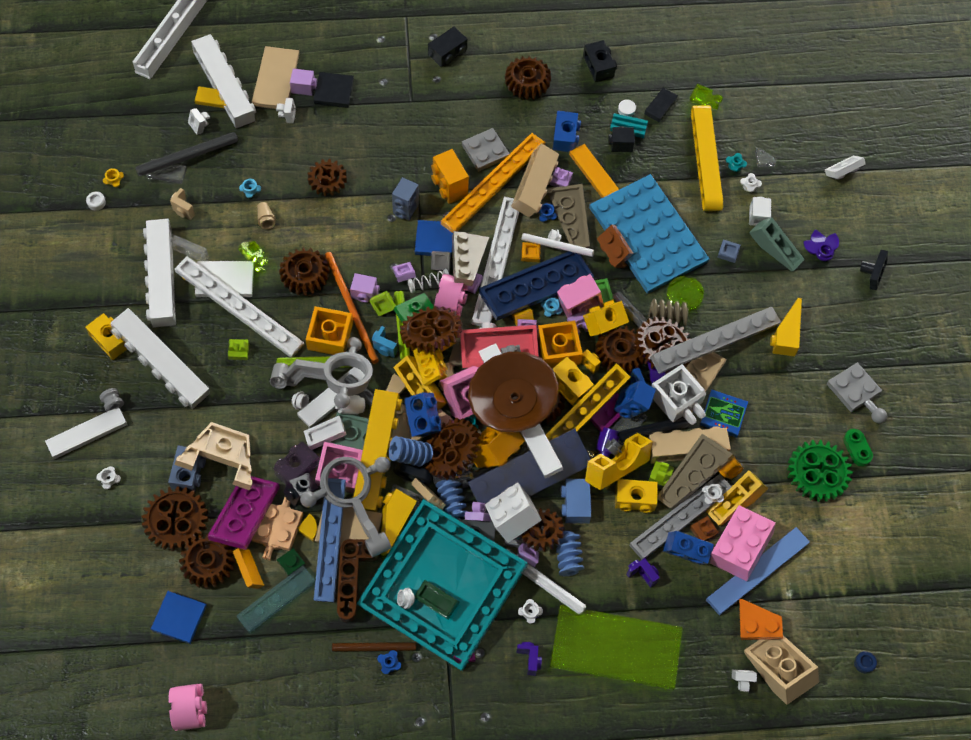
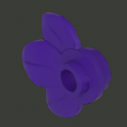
(819, 244)

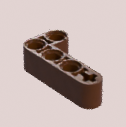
(351, 580)

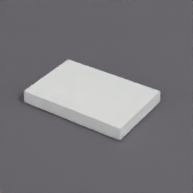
(235, 274)

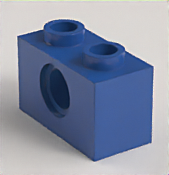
(565, 140)

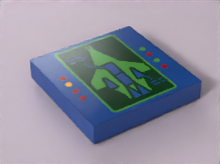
(724, 412)

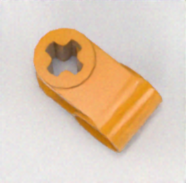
(731, 469)

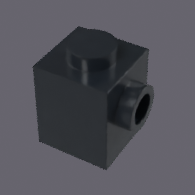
(621, 139)
(297, 487)

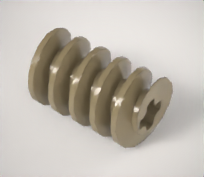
(668, 311)

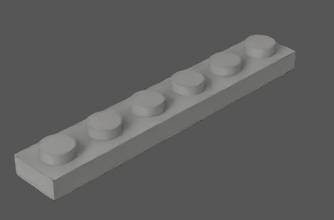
(675, 520)

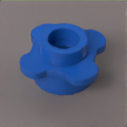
(547, 208)
(383, 659)

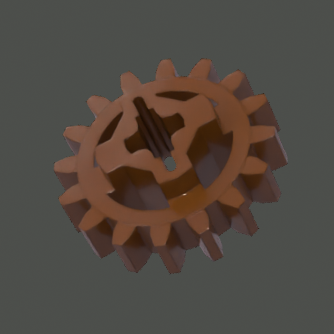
(327, 177)
(552, 531)

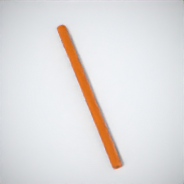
(351, 307)

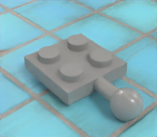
(856, 389)

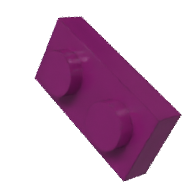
(606, 415)

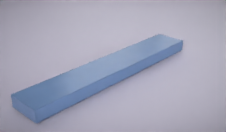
(329, 544)
(767, 564)

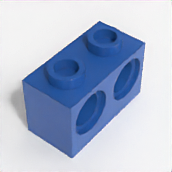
(634, 399)
(419, 415)
(688, 547)

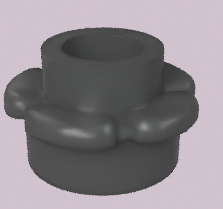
(613, 446)

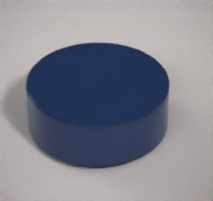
(865, 662)

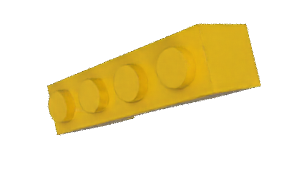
(604, 471)

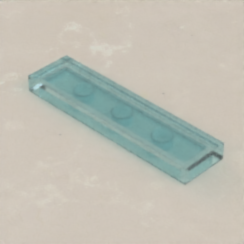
(276, 599)

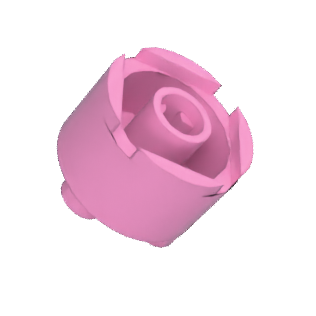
(451, 294)
(187, 707)

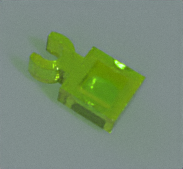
(703, 95)

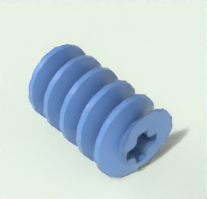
(410, 451)
(449, 495)
(568, 554)

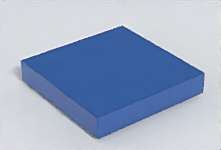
(432, 237)
(178, 617)

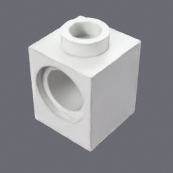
(759, 210)

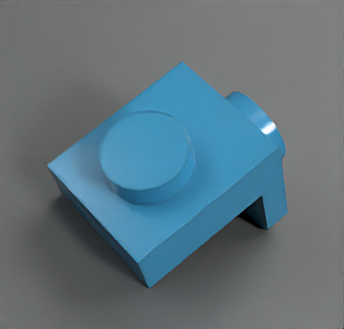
(383, 345)

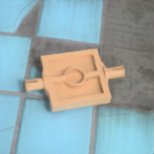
(278, 528)

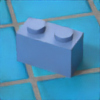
(577, 501)

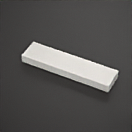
(324, 403)
(86, 432)

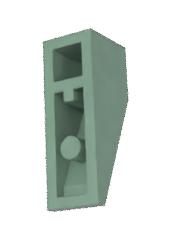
(776, 243)

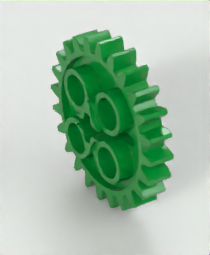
(819, 470)

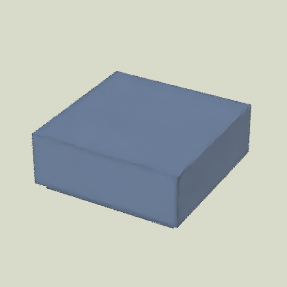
(729, 251)

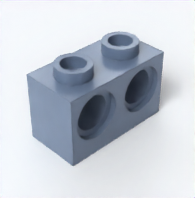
(405, 199)
(178, 473)

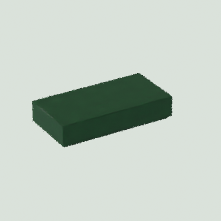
(436, 599)

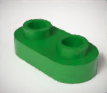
(858, 446)

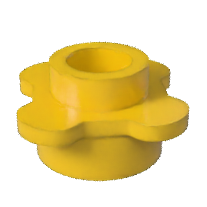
(113, 173)

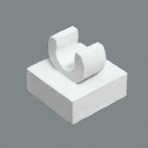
(287, 110)
(198, 121)
(743, 678)

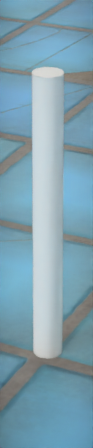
(556, 244)

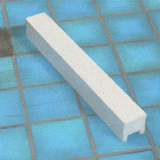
(166, 36)

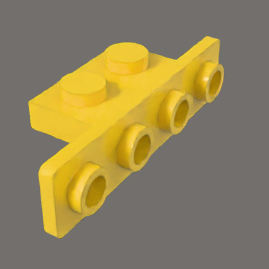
(430, 366)

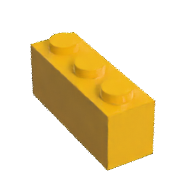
(410, 376)

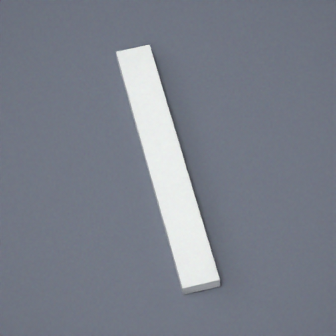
(497, 257)
(239, 307)
(534, 437)

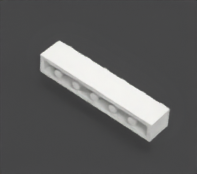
(223, 79)
(160, 273)
(159, 358)

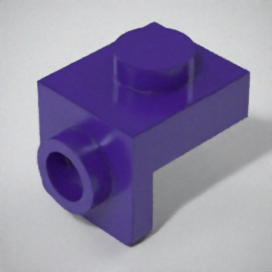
(647, 571)
(534, 661)

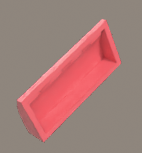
(477, 339)

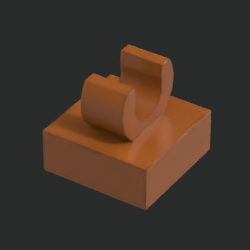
(704, 529)

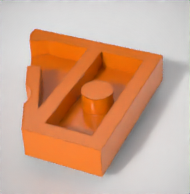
(759, 623)

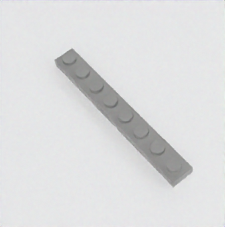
(715, 340)

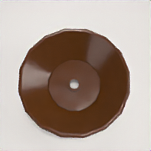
(512, 376)

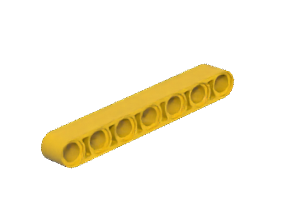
(706, 158)

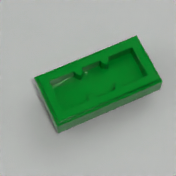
(413, 305)

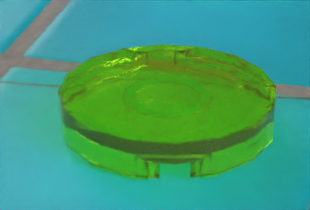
(685, 290)

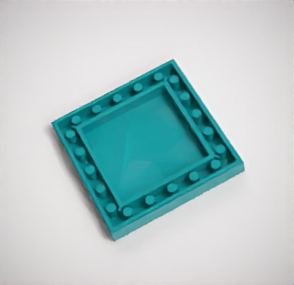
(458, 563)

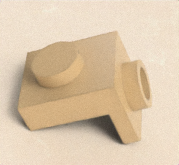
(181, 207)

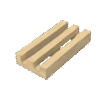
(428, 494)

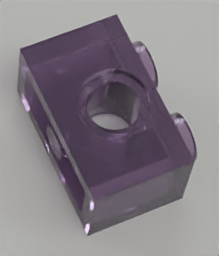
(298, 453)

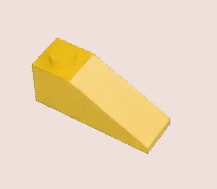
(787, 335)
(742, 493)
(394, 514)

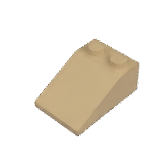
(783, 667)

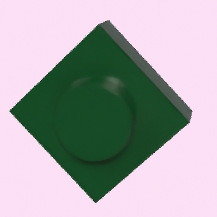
(290, 562)

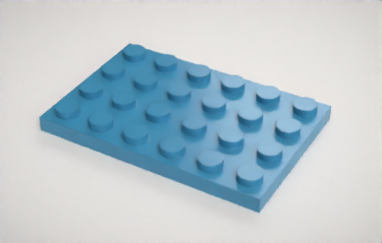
(653, 231)

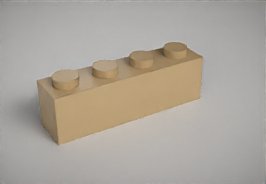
(535, 180)
(677, 444)

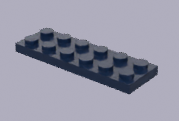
(533, 284)
(527, 472)

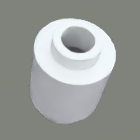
(355, 406)

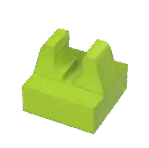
(382, 303)
(238, 349)
(661, 473)

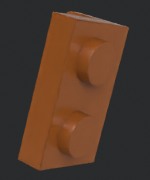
(615, 246)

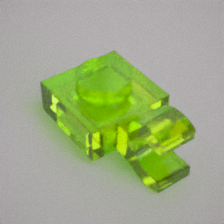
(254, 253)

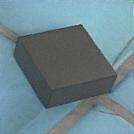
(440, 260)

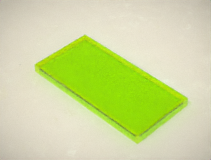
(617, 647)

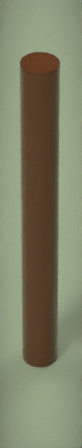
(382, 646)

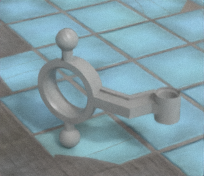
(291, 375)
(377, 542)

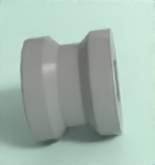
(111, 399)

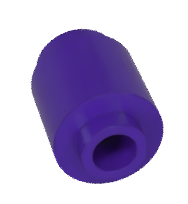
(604, 435)

